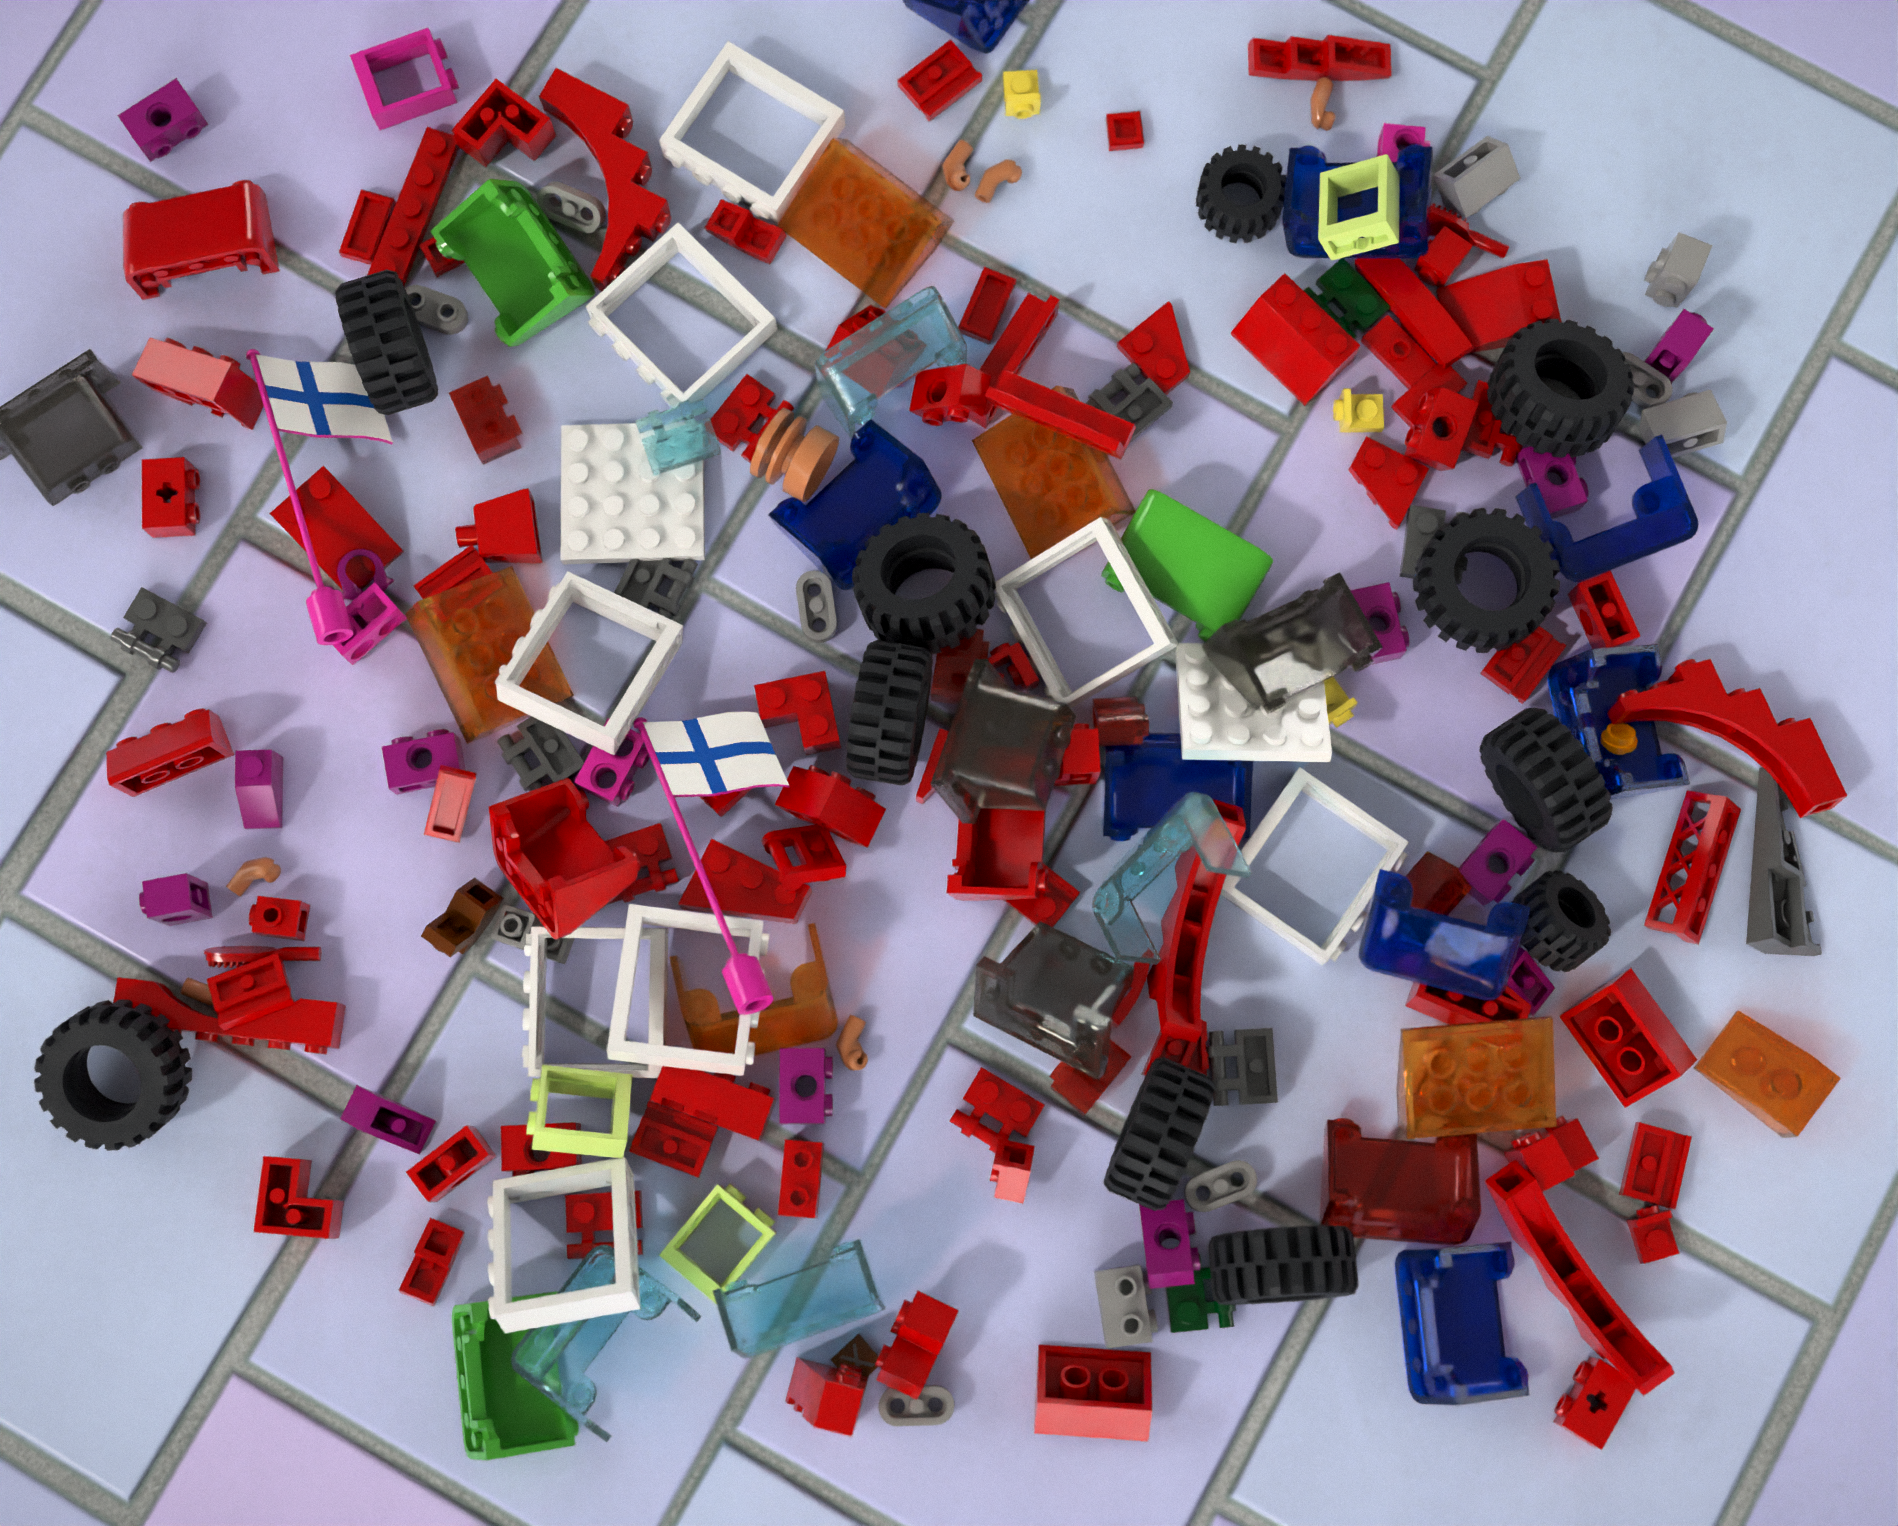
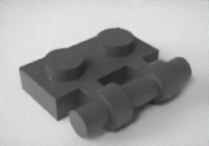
(1142, 404)
(1420, 528)
(644, 579)
(164, 620)
(551, 747)
(1254, 1066)

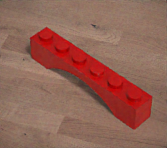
(305, 1023)

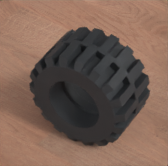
(1246, 168)
(1563, 921)

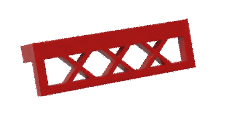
(1018, 344)
(1061, 414)
(1705, 867)

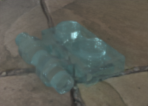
(679, 445)

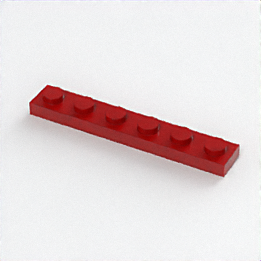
(416, 203)

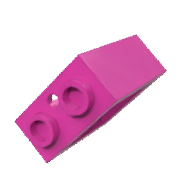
(397, 52)

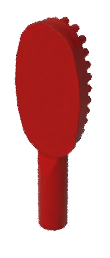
(1461, 227)
(243, 955)

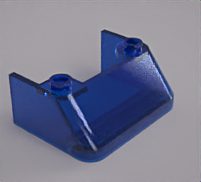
(1662, 521)

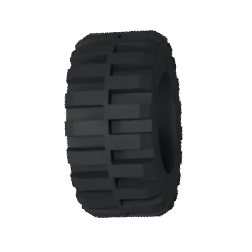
(386, 342)
(1574, 358)
(1514, 545)
(915, 547)
(889, 712)
(1546, 779)
(80, 1105)
(1159, 1134)
(1283, 1265)

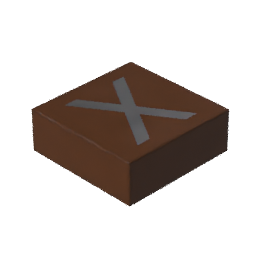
(857, 1353)

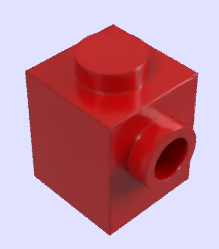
(1443, 258)
(279, 918)

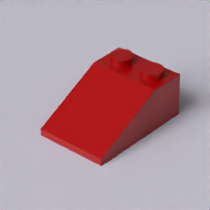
(1501, 303)
(337, 527)

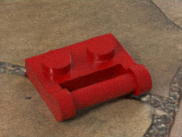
(815, 850)

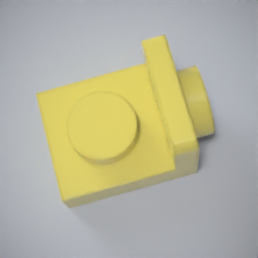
(1021, 93)
(1359, 412)
(1338, 703)

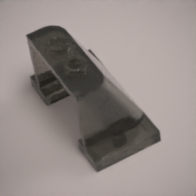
(67, 429)
(1001, 747)
(1055, 996)

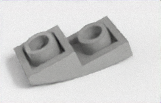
(514, 925)

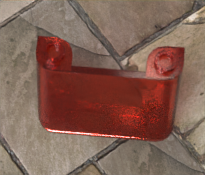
(1400, 1186)

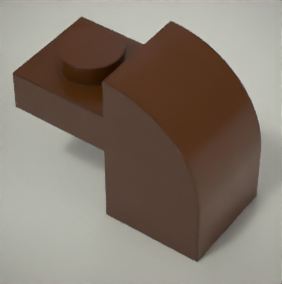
(464, 918)

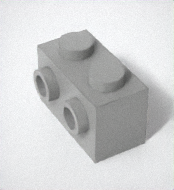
(1477, 176)
(1676, 270)
(1685, 423)
(1124, 1306)

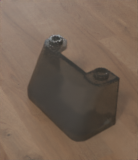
(1294, 645)

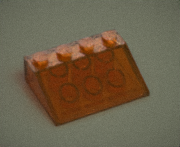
(864, 222)
(1050, 480)
(467, 640)
(1476, 1078)

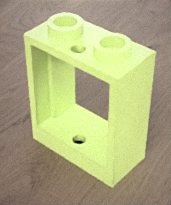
(1378, 228)
(581, 1083)
(689, 1268)

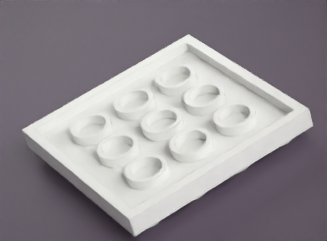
(617, 506)
(1225, 726)

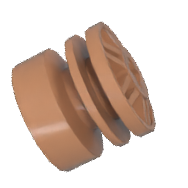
(788, 452)

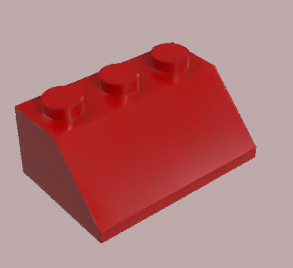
(1295, 339)
(167, 753)
(1628, 1038)
(1093, 1393)

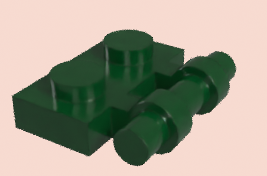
(1351, 295)
(1189, 1309)

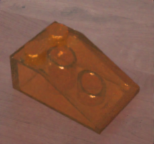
(1767, 1075)

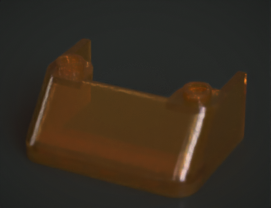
(785, 1023)

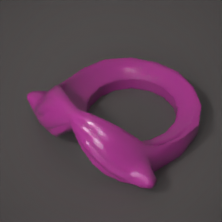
(350, 589)

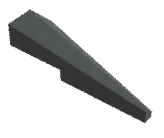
(1777, 881)

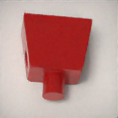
(504, 529)

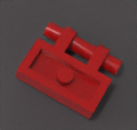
(741, 412)
(1484, 431)
(651, 849)
(1000, 1101)
(594, 1213)

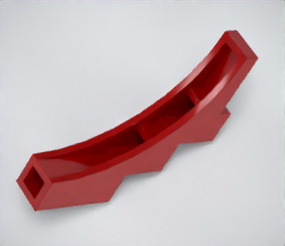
(601, 124)
(1785, 749)
(1185, 932)
(1572, 1281)

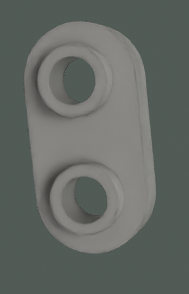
(572, 210)
(431, 308)
(1647, 378)
(816, 607)
(1220, 1187)
(917, 1411)

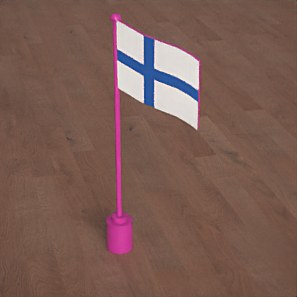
(317, 403)
(713, 759)

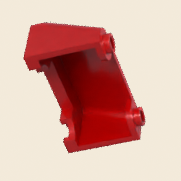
(197, 236)
(558, 856)
(1000, 857)

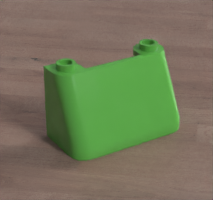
(514, 258)
(1191, 563)
(497, 1406)

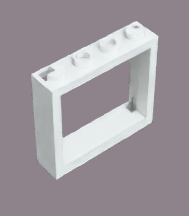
(777, 85)
(671, 243)
(1133, 584)
(616, 608)
(1350, 813)
(535, 984)
(669, 1056)
(576, 1304)

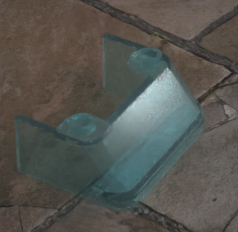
(887, 355)
(1187, 824)
(799, 1303)
(560, 1353)

